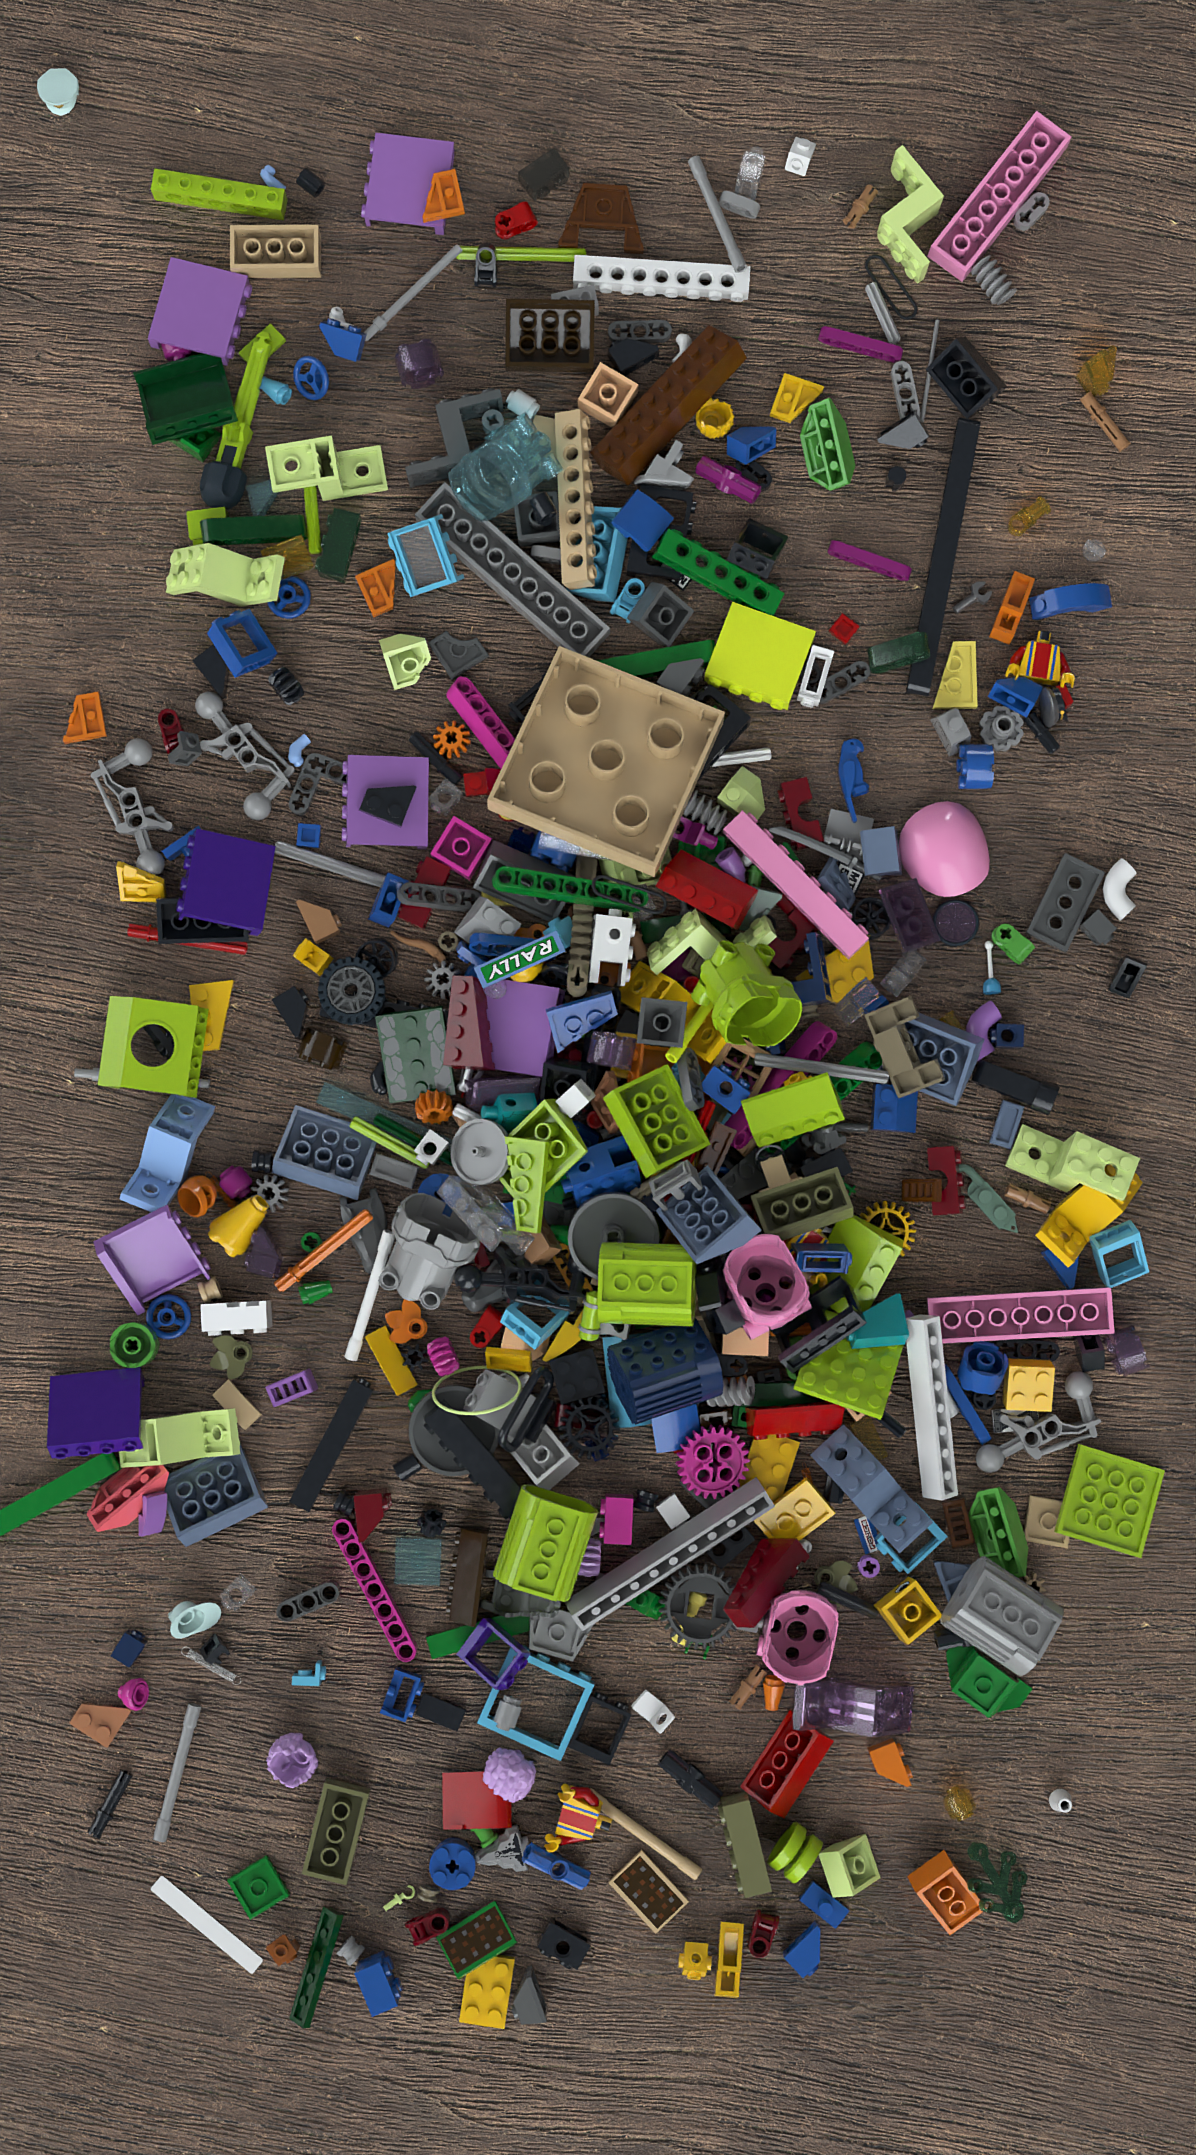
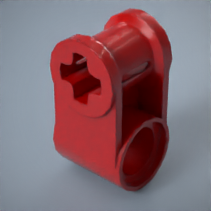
(516, 219)
(489, 1324)

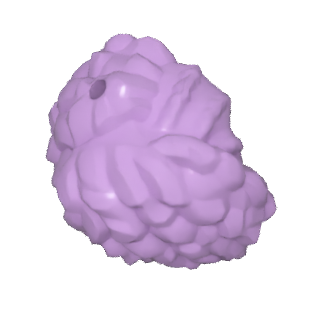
(292, 1760)
(509, 1774)

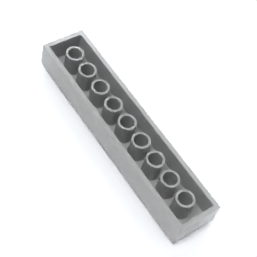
(515, 576)

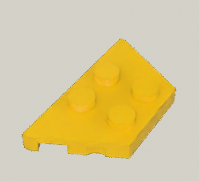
(845, 973)

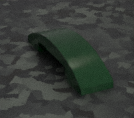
(654, 929)
(779, 1395)

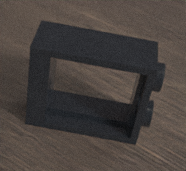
(753, 534)
(593, 1750)

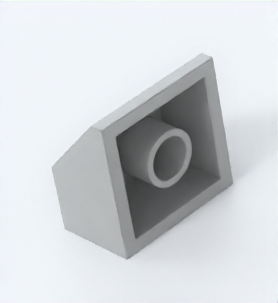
(486, 918)

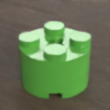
(121, 1345)

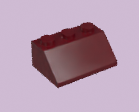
(370, 1509)

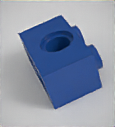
(712, 1086)

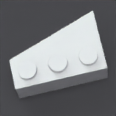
(236, 1317)

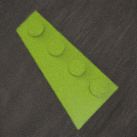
(528, 1171)

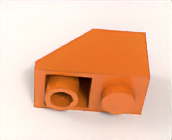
(888, 1762)

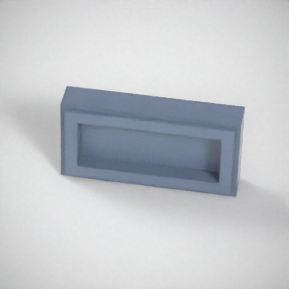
(1006, 1124)

